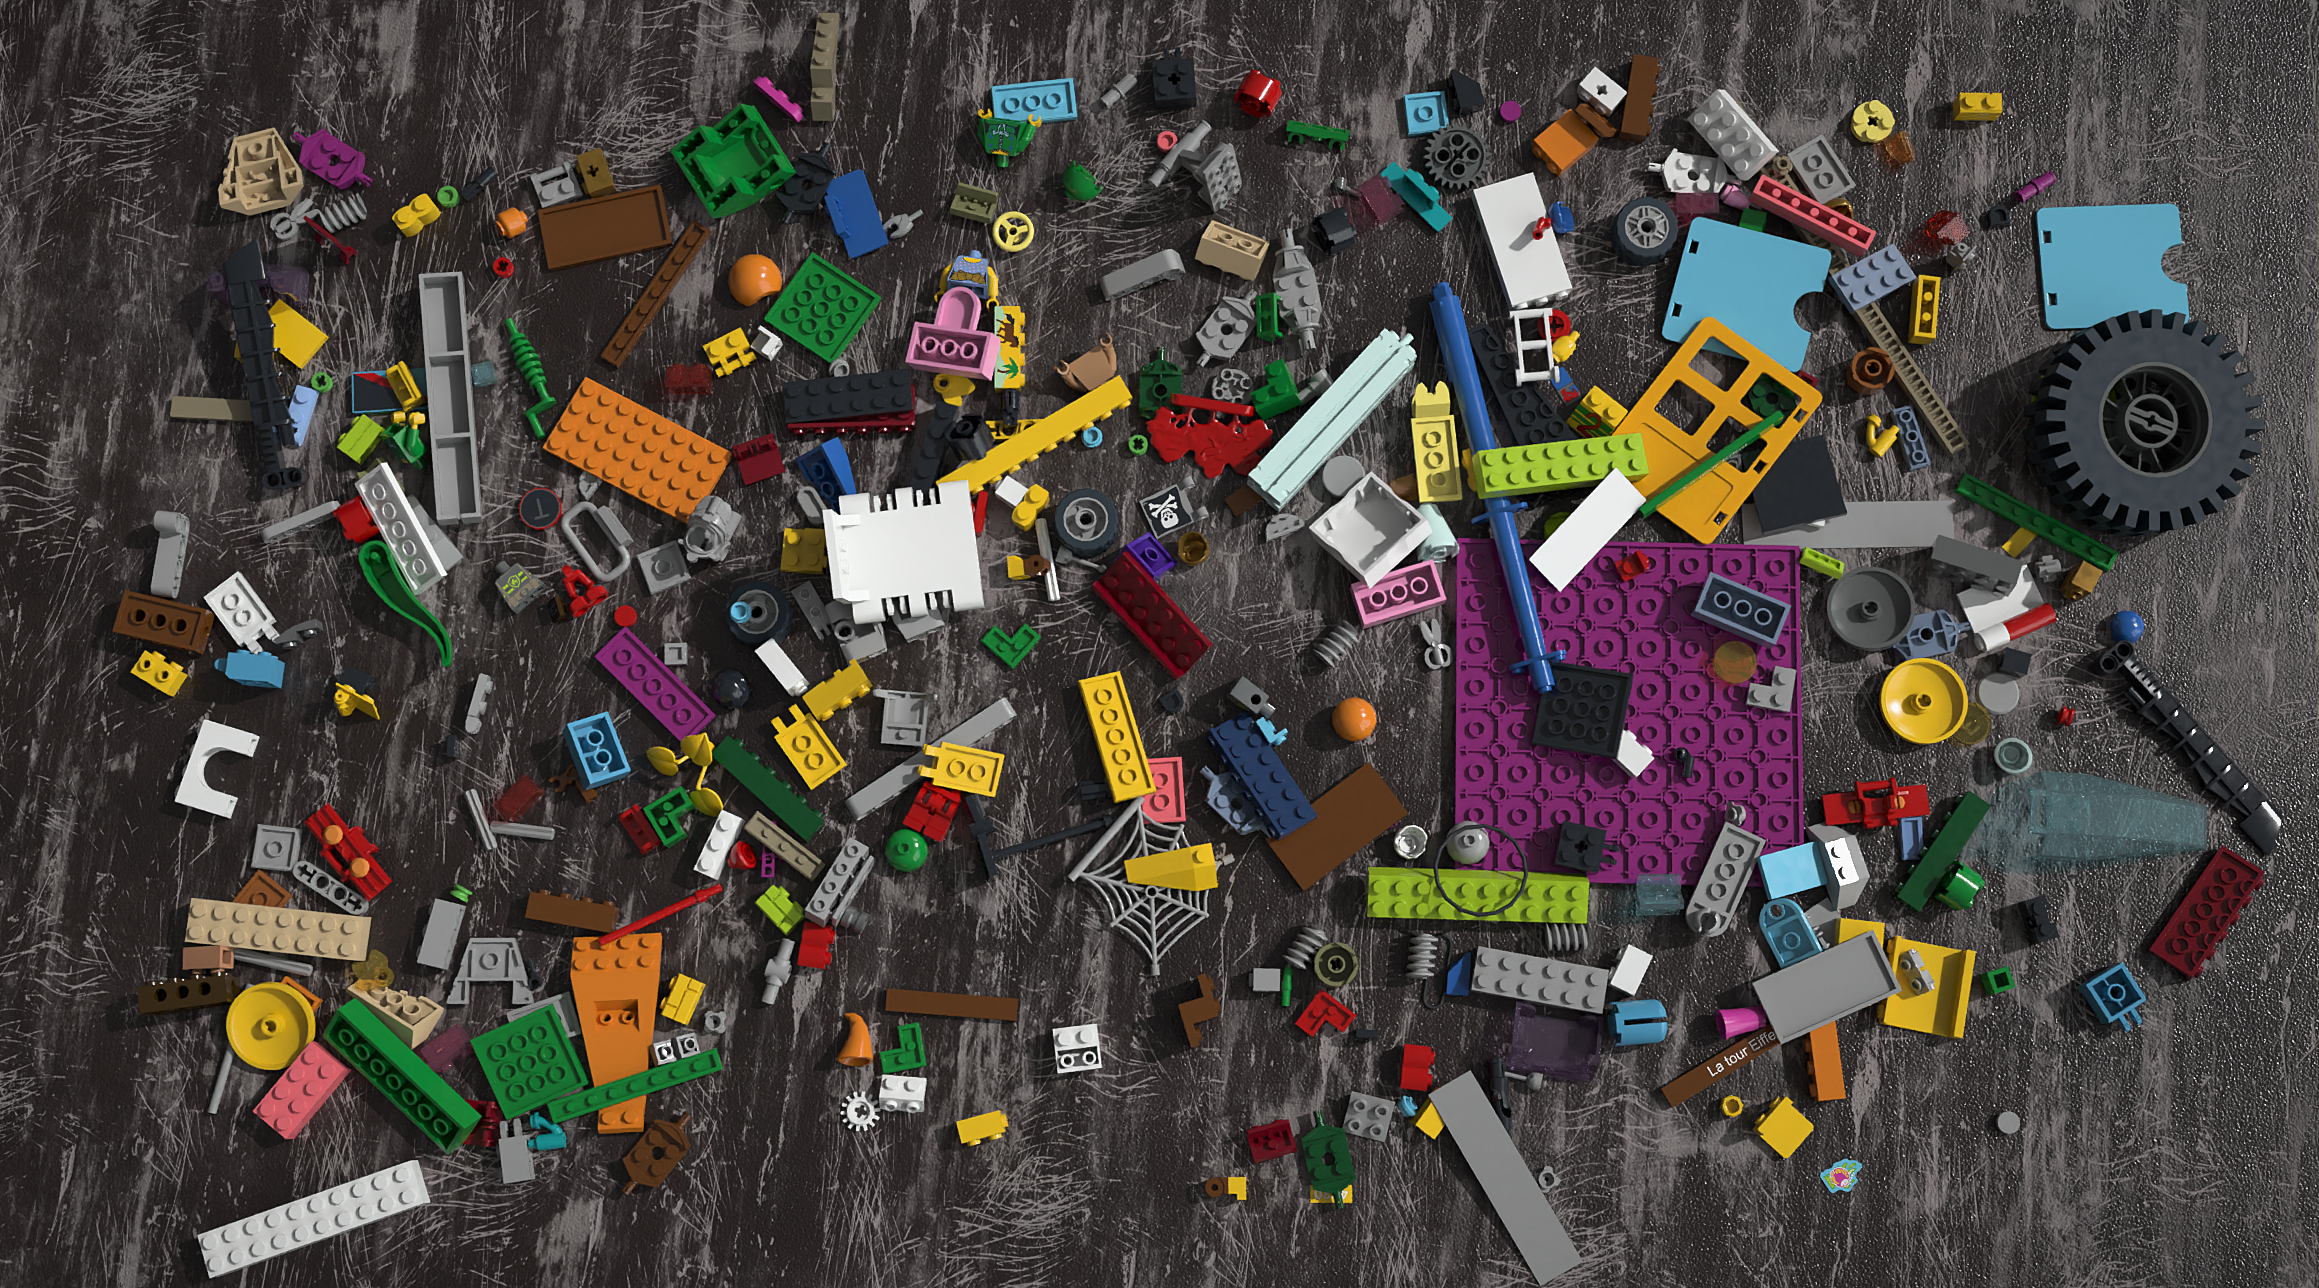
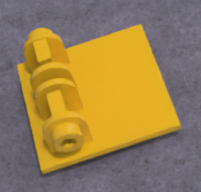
(347, 700)

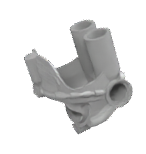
(710, 529)

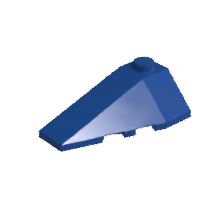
(829, 471)

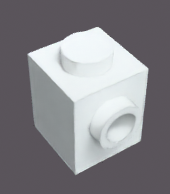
(1010, 491)

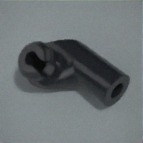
(1685, 760)

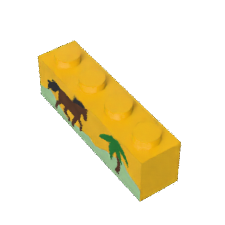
(1009, 357)

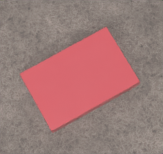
(1168, 801)

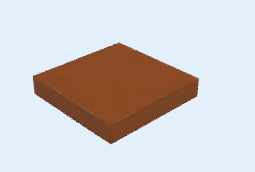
(263, 891)

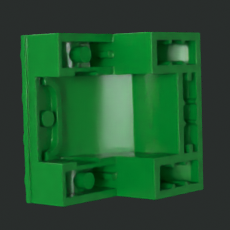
(733, 162)

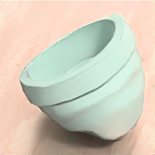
(2013, 755)

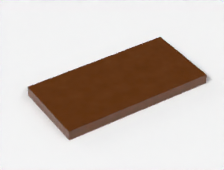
(605, 227)
(1346, 822)

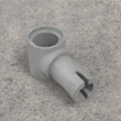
(1318, 386)

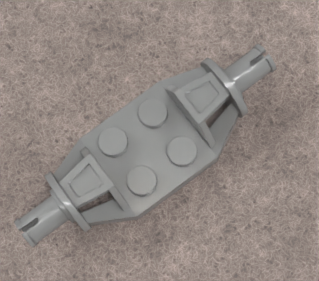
(1298, 291)

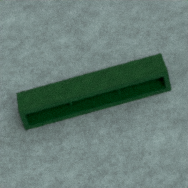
(768, 789)
(1941, 851)

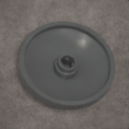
(1870, 608)

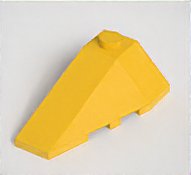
(1183, 868)

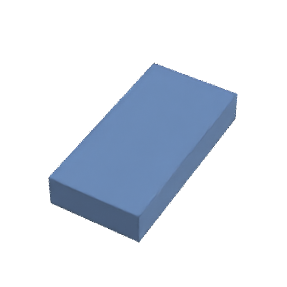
(1910, 837)

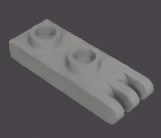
(812, 608)

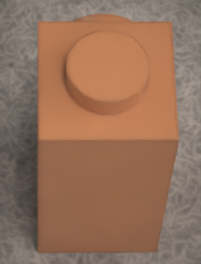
(208, 958)

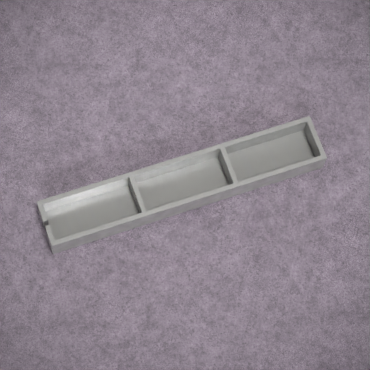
(450, 398)

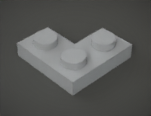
(1777, 695)

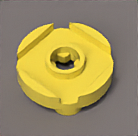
(1876, 111)

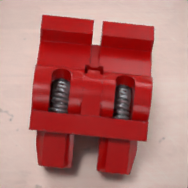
(936, 801)

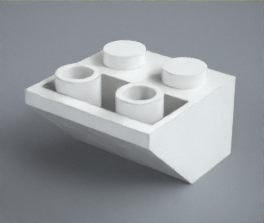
(1077, 1048)

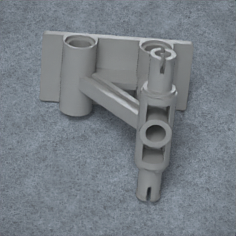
(1216, 171)

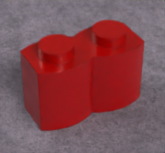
(815, 945)
(1415, 1067)

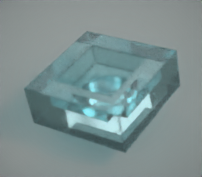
(483, 374)

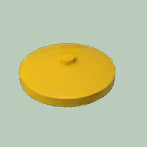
(1923, 701)
(270, 1025)

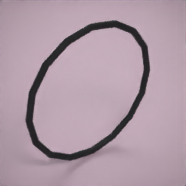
(1493, 829)

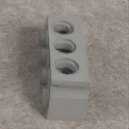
(836, 881)

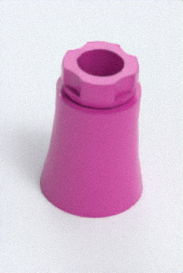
(1739, 1020)

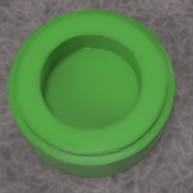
(448, 196)

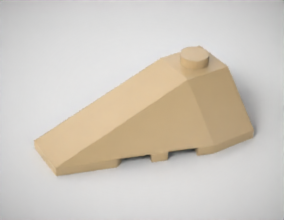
(402, 1014)

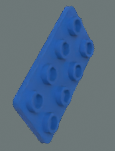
(855, 214)

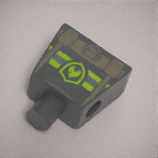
(518, 585)
(1241, 693)

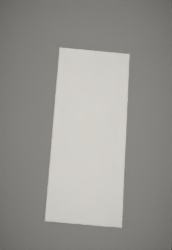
(1587, 529)

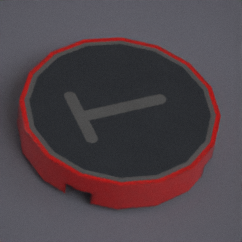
(540, 509)

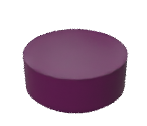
(1510, 111)

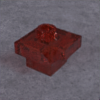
(1948, 227)

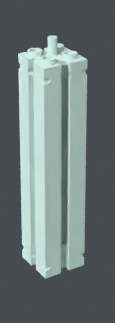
(1332, 418)

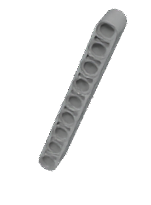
(906, 774)

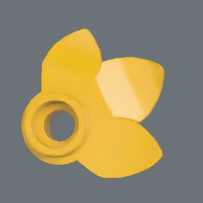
(956, 387)

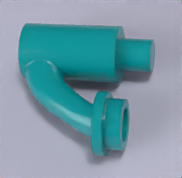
(555, 1140)

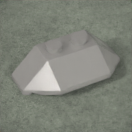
(442, 545)
(1842, 863)

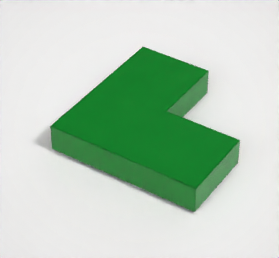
(1011, 650)
(910, 1054)

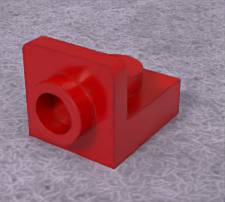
(1632, 566)

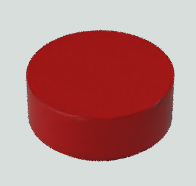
(625, 616)

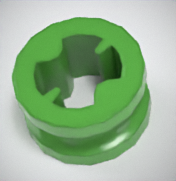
(323, 389)
(1144, 445)
(461, 892)

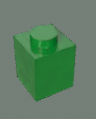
(1997, 980)

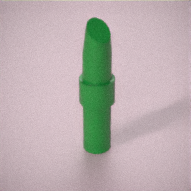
(1286, 986)

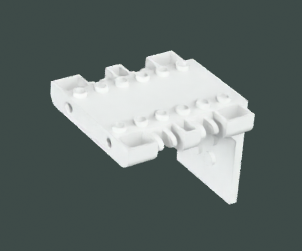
(904, 552)

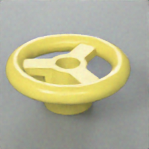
(1013, 239)

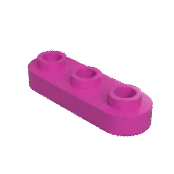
(778, 98)

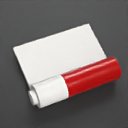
(2006, 618)

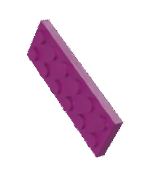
(655, 685)

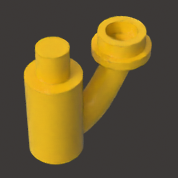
(1884, 441)

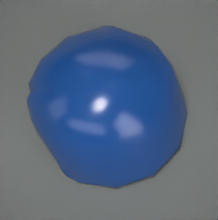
(1560, 218)
(2126, 626)

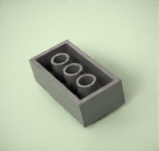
(1973, 566)

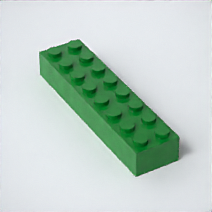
(401, 1076)

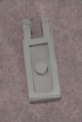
(478, 705)

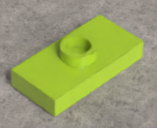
(1821, 563)

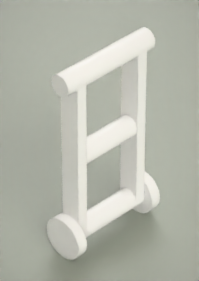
(1553, 372)

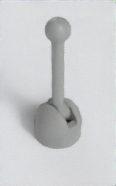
(1065, 556)
(1533, 1080)

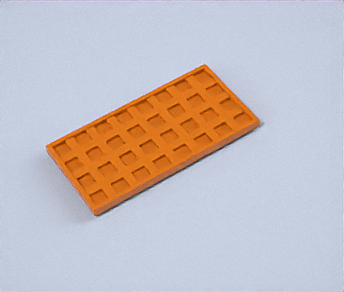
(637, 450)

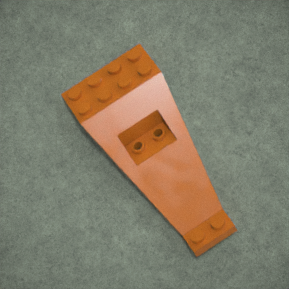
(617, 984)

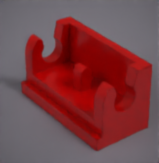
(640, 829)

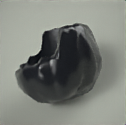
(731, 689)

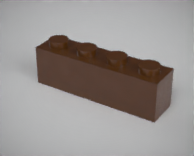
(1637, 103)
(572, 912)

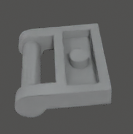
(559, 191)

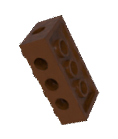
(171, 634)

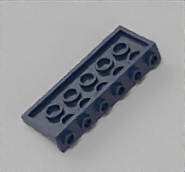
(1261, 776)

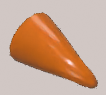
(857, 1047)

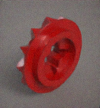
(1560, 320)

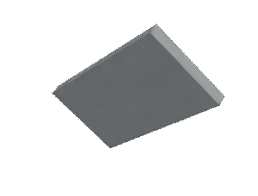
(1826, 987)

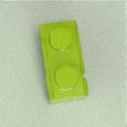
(360, 439)
(780, 909)

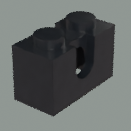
(2038, 909)

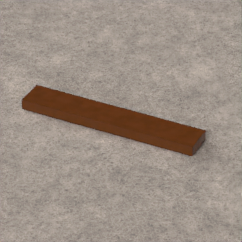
(951, 1004)

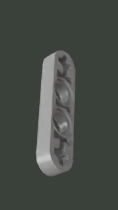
(299, 522)
(329, 890)

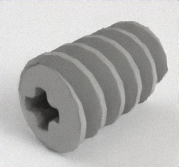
(343, 213)
(1337, 643)
(1568, 935)
(1305, 946)
(1422, 956)

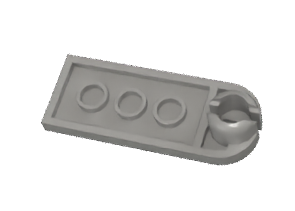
(1723, 880)

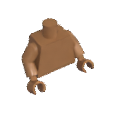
(1092, 368)

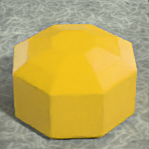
(1731, 1106)

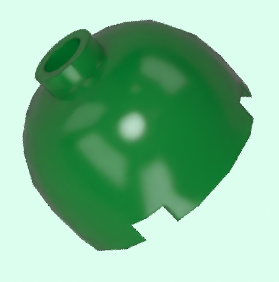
(1079, 183)
(906, 850)

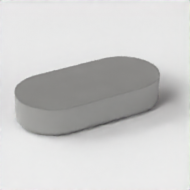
(811, 505)

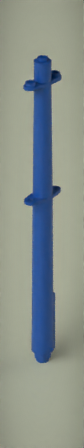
(1465, 379)

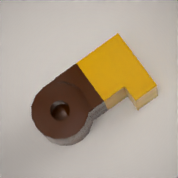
(1027, 568)
(1227, 1185)

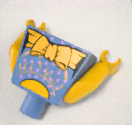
(971, 273)

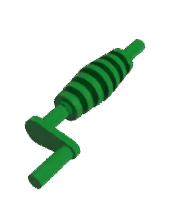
(530, 366)

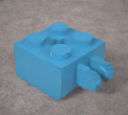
(252, 669)
(2123, 1000)

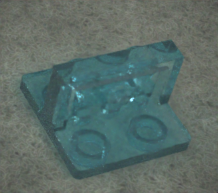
(1658, 894)

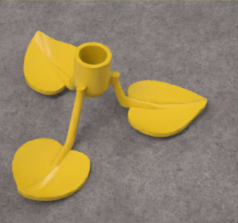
(700, 750)

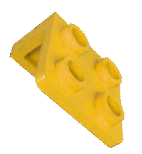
(1783, 1126)

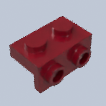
(1271, 1140)

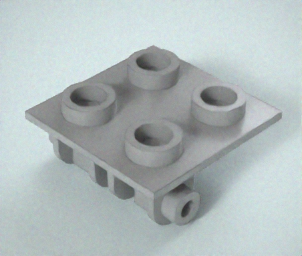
(1822, 922)
(1368, 1116)

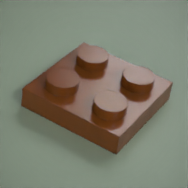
(1591, 116)

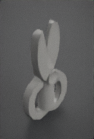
(292, 221)
(1433, 640)

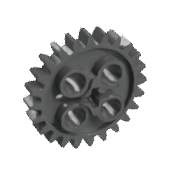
(1471, 168)

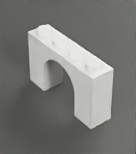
(212, 739)

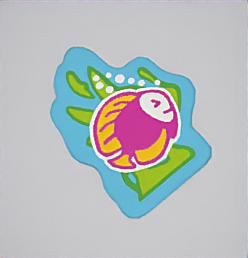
(1841, 1175)

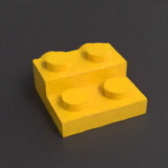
(804, 551)

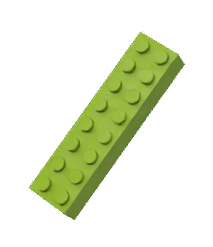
(1558, 465)

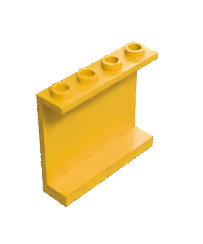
(1941, 1009)

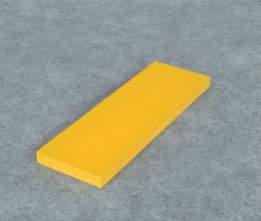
(1117, 737)

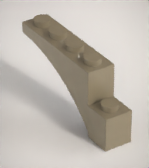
(824, 67)

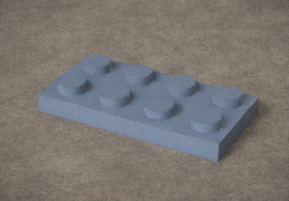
(1872, 278)

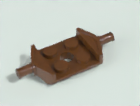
(640, 1161)

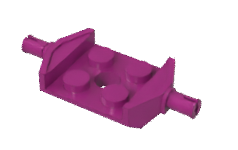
(321, 148)

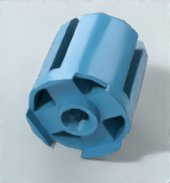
(1640, 1032)

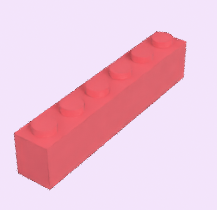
(1812, 216)

